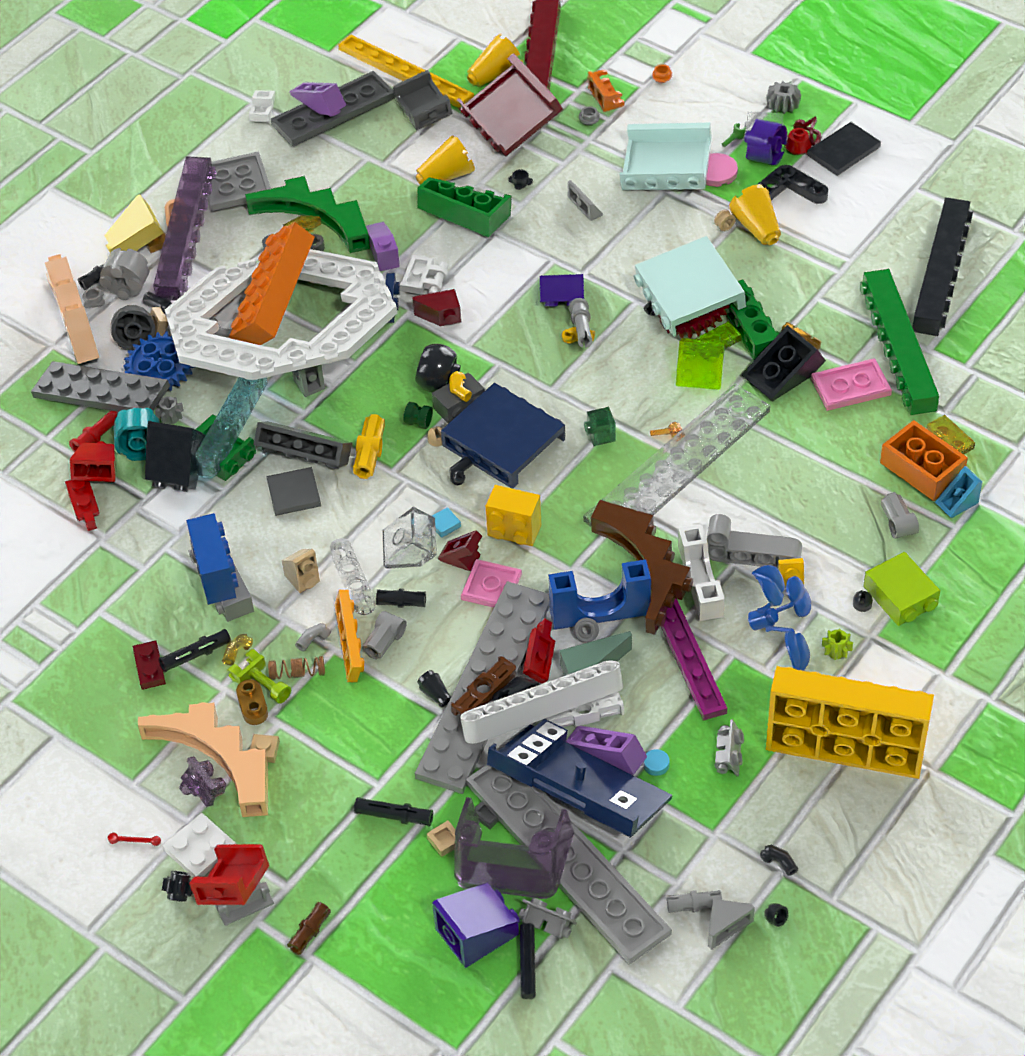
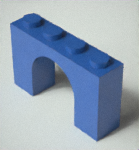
(627, 601)

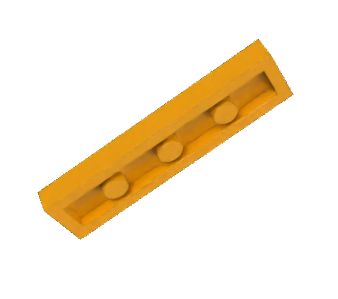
(347, 631)

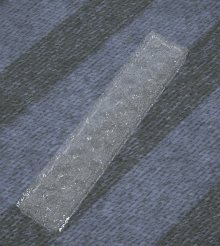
(688, 452)

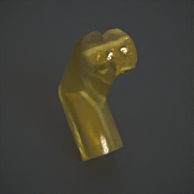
(234, 646)

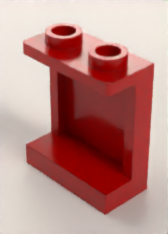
(233, 876)

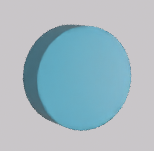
(656, 763)

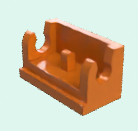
(603, 91)

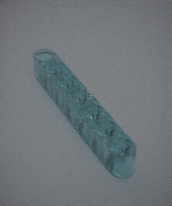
(228, 425)

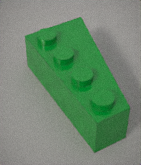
(464, 206)

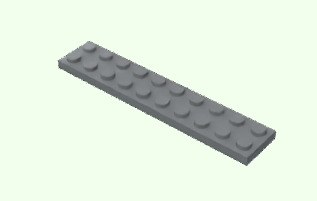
(506, 634)
(587, 875)

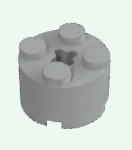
(124, 273)

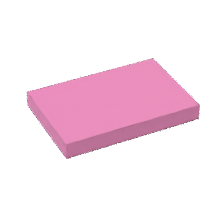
(851, 384)

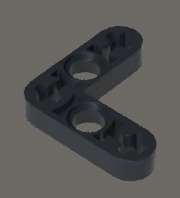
(813, 191)

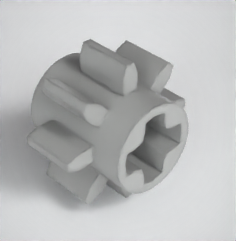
(169, 410)

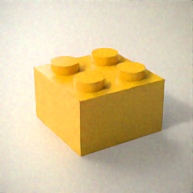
(513, 515)

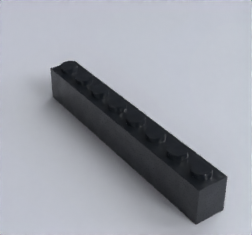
(941, 267)

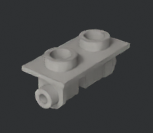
(729, 739)
(257, 901)
(557, 921)

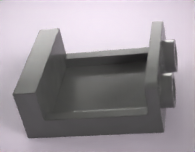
(422, 100)

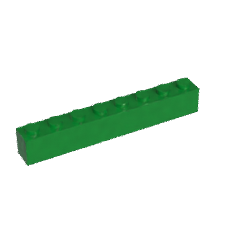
(899, 342)

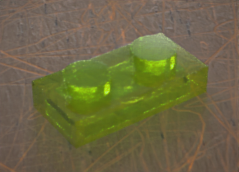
(725, 333)

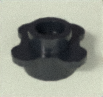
(520, 179)

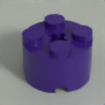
(765, 142)

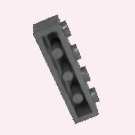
(302, 443)

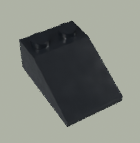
(783, 364)

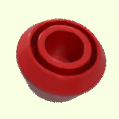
(798, 141)

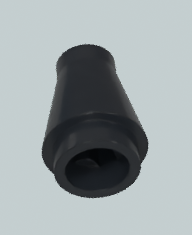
(433, 686)

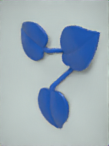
(766, 617)

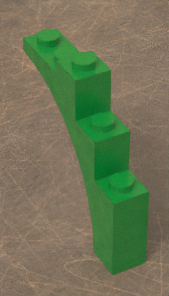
(297, 199)

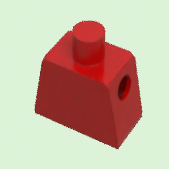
(94, 462)

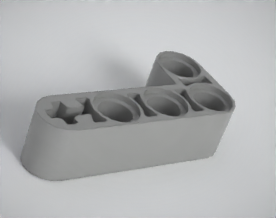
(748, 547)

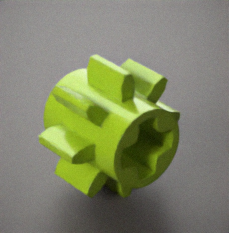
(837, 644)

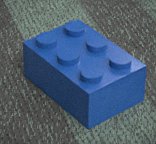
(212, 558)

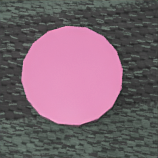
(721, 170)

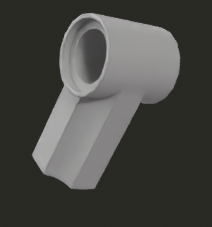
(901, 521)
(386, 630)

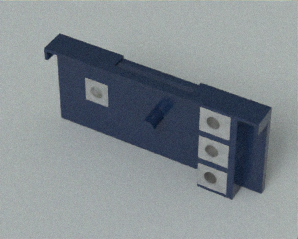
(546, 761)

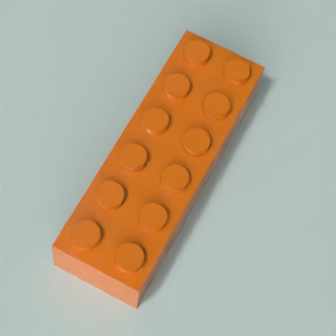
(272, 285)

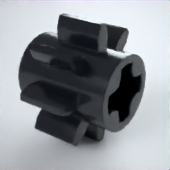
(177, 886)

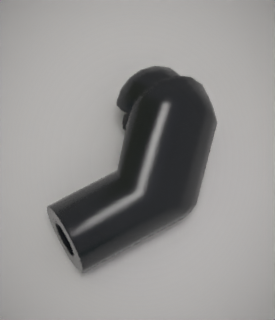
(782, 856)

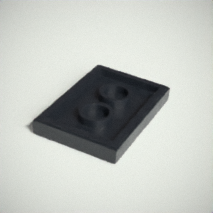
(844, 148)

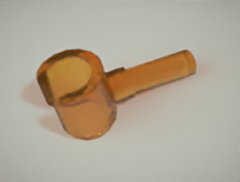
(672, 429)

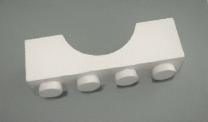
(705, 590)

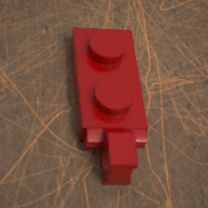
(83, 502)
(539, 652)

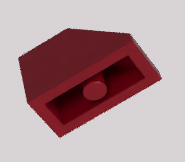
(438, 308)

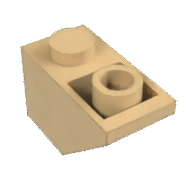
(301, 569)

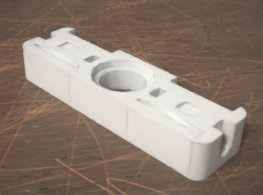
(598, 709)

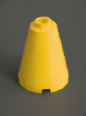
(492, 61)
(446, 162)
(757, 213)

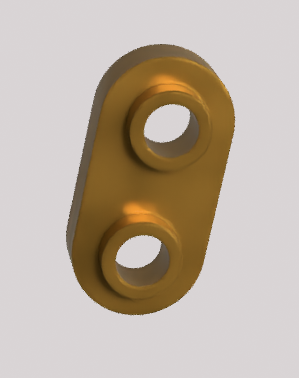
(250, 700)

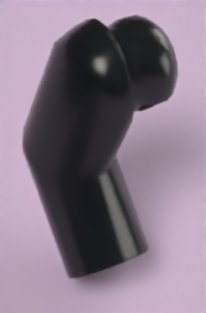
(457, 471)

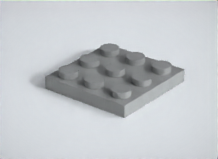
(236, 178)

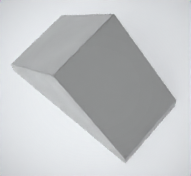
(728, 919)

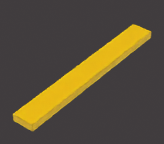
(399, 67)

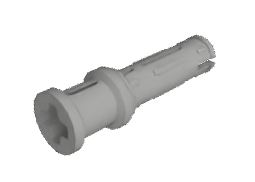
(580, 318)

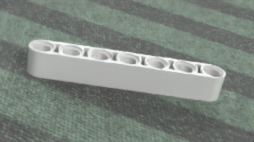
(541, 701)

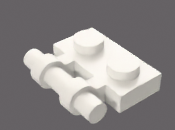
(418, 272)

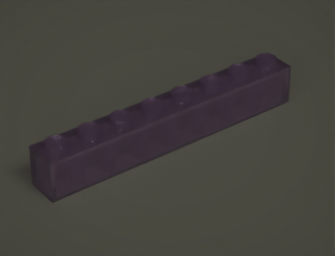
(184, 228)

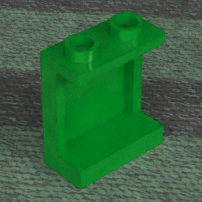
(240, 453)

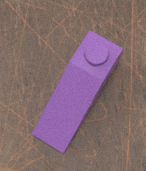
(321, 97)
(383, 246)
(613, 747)

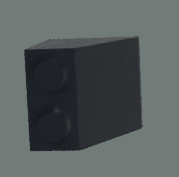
(172, 456)

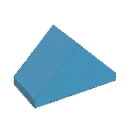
(961, 493)

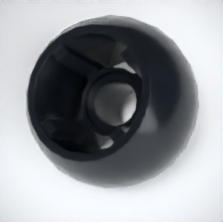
(436, 367)

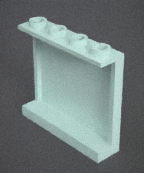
(666, 156)
(688, 283)

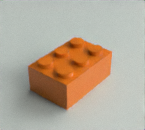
(922, 459)

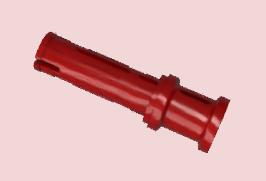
(94, 433)

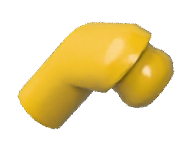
(570, 335)
(457, 388)

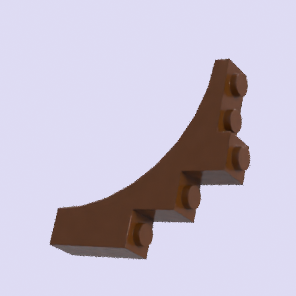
(636, 534)

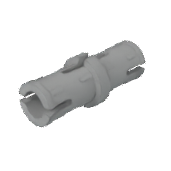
(692, 901)

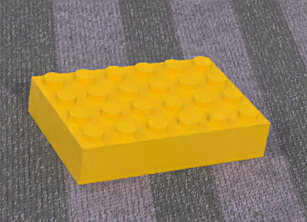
(848, 721)

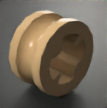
(724, 220)

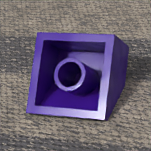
(561, 288)

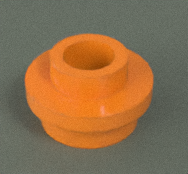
(662, 73)

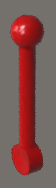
(114, 838)

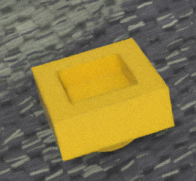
(790, 568)

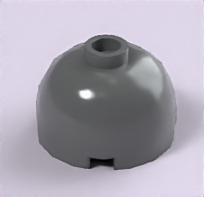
(131, 325)

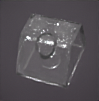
(409, 540)

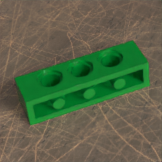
(752, 323)

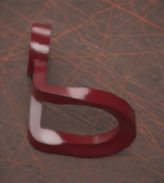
(805, 125)

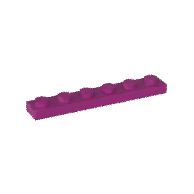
(693, 664)

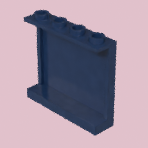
(501, 433)

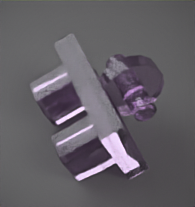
(197, 781)

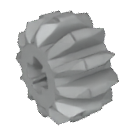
(783, 97)

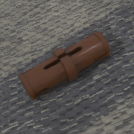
(309, 928)

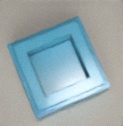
(446, 522)

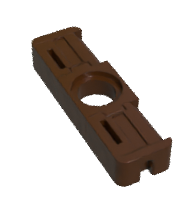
(496, 678)

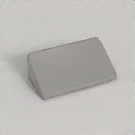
(583, 202)

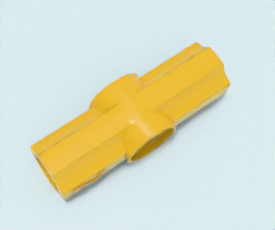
(369, 446)

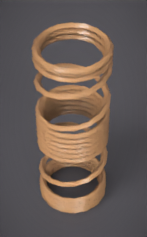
(297, 667)

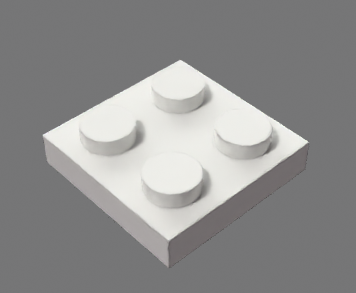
(195, 846)

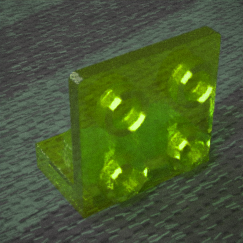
(700, 363)

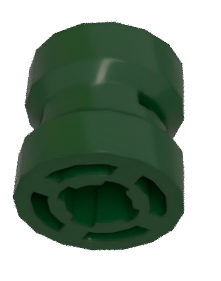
(418, 415)

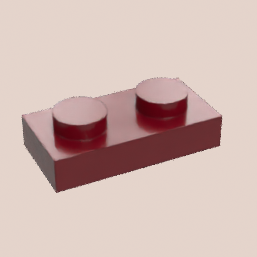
(147, 665)

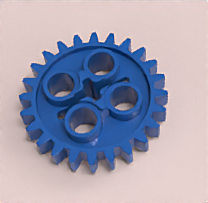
(157, 359)

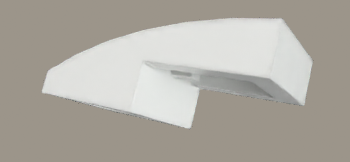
(262, 106)

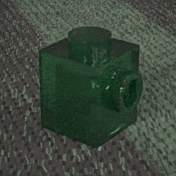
(600, 426)

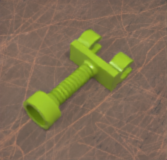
(279, 691)

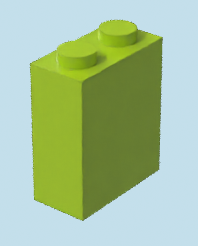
(901, 588)

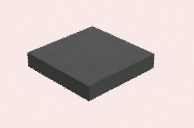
(293, 491)

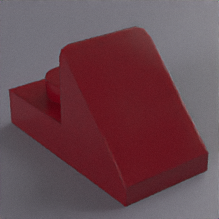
(462, 551)

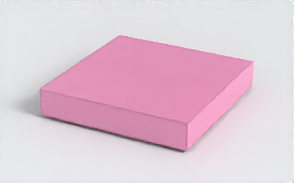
(487, 582)

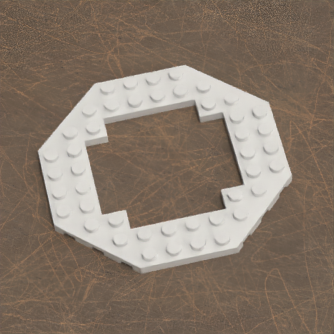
(198, 347)

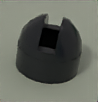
(862, 607)
(781, 912)

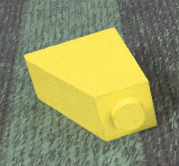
(134, 227)

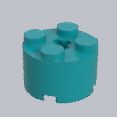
(131, 432)

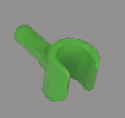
(737, 134)

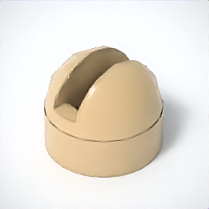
(432, 440)

